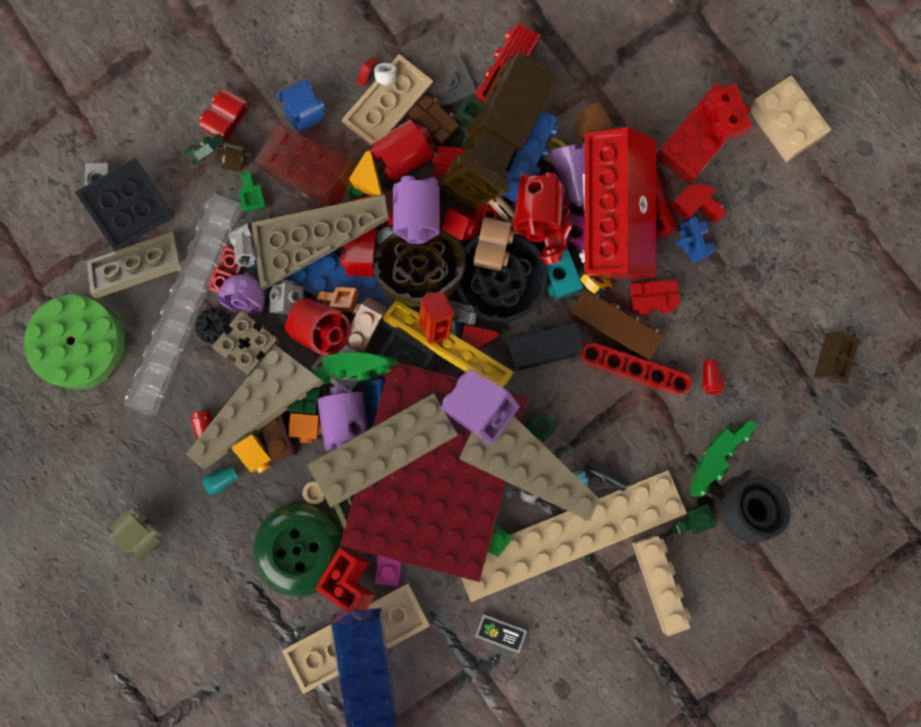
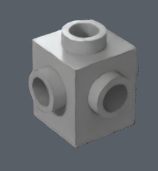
(284, 297)

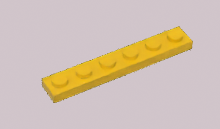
(451, 349)

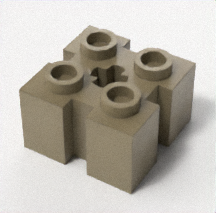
(232, 345)

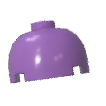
(243, 293)

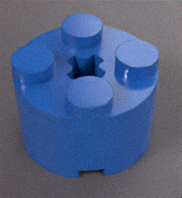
(301, 105)

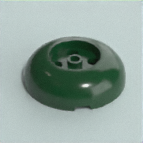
(274, 533)

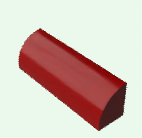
(665, 219)

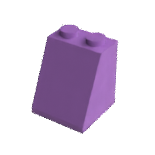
(480, 406)

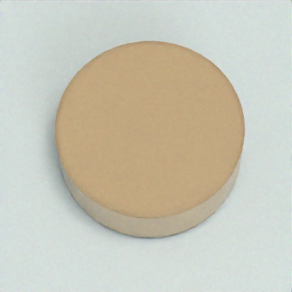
(312, 493)

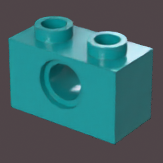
(567, 286)

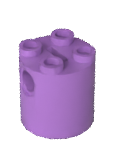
(416, 209)
(342, 416)

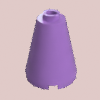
(570, 167)

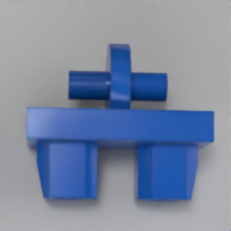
(693, 241)

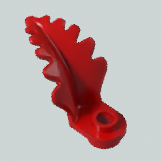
(558, 245)

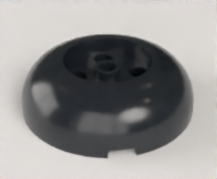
(510, 304)

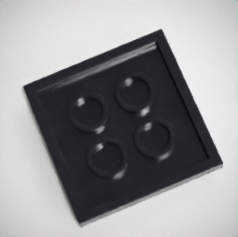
(124, 204)

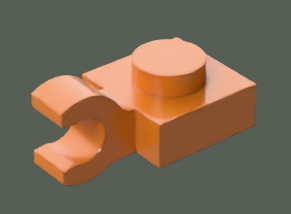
(342, 299)

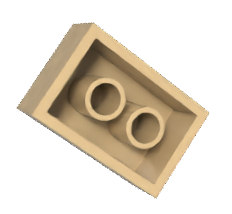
(789, 118)

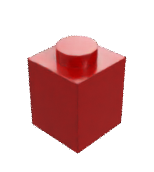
(461, 223)

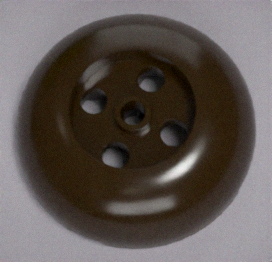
(427, 263)

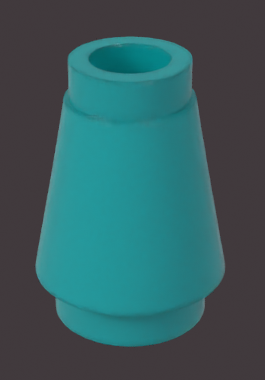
(218, 480)

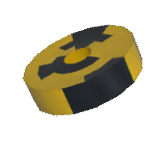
(597, 285)

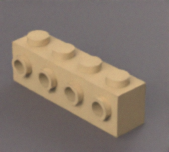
(661, 585)

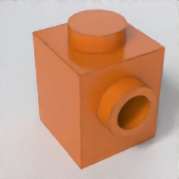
(305, 427)

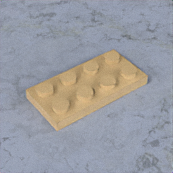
(386, 106)

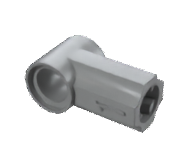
(243, 244)

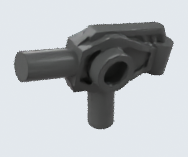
(461, 313)

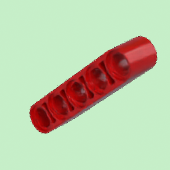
(646, 369)

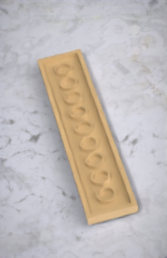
(571, 536)

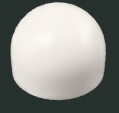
(385, 77)

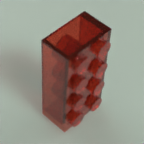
(306, 165)

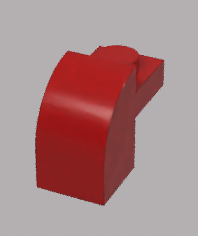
(696, 198)

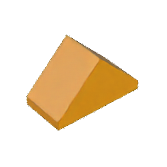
(366, 176)

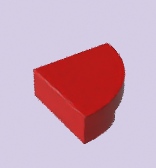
(365, 71)

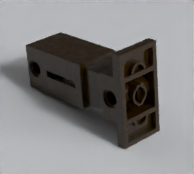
(498, 132)

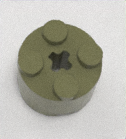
(134, 534)

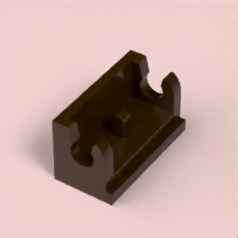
(837, 357)

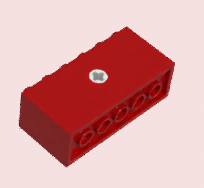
(620, 205)

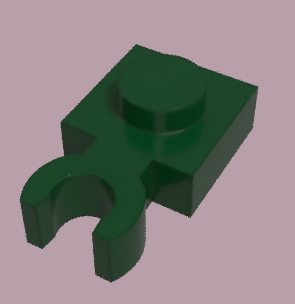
(542, 426)

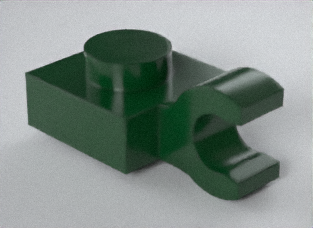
(205, 147)
(697, 520)

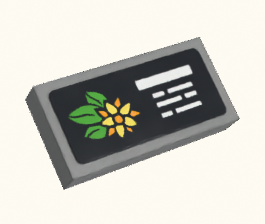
(501, 633)

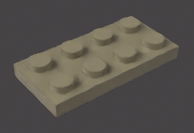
(133, 265)

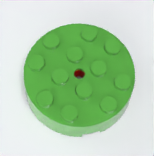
(74, 342)

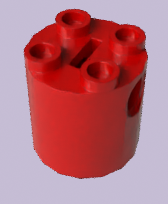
(403, 150)
(539, 206)
(318, 327)

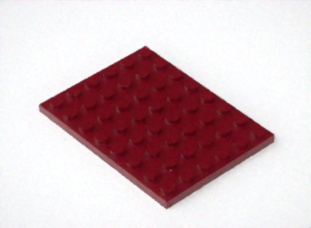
(435, 507)

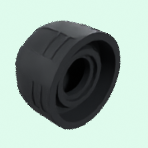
(756, 510)

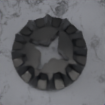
(214, 314)

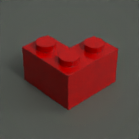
(341, 581)

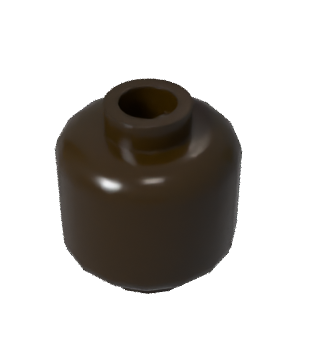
(232, 156)

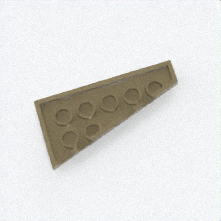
(301, 238)
(258, 401)
(529, 465)

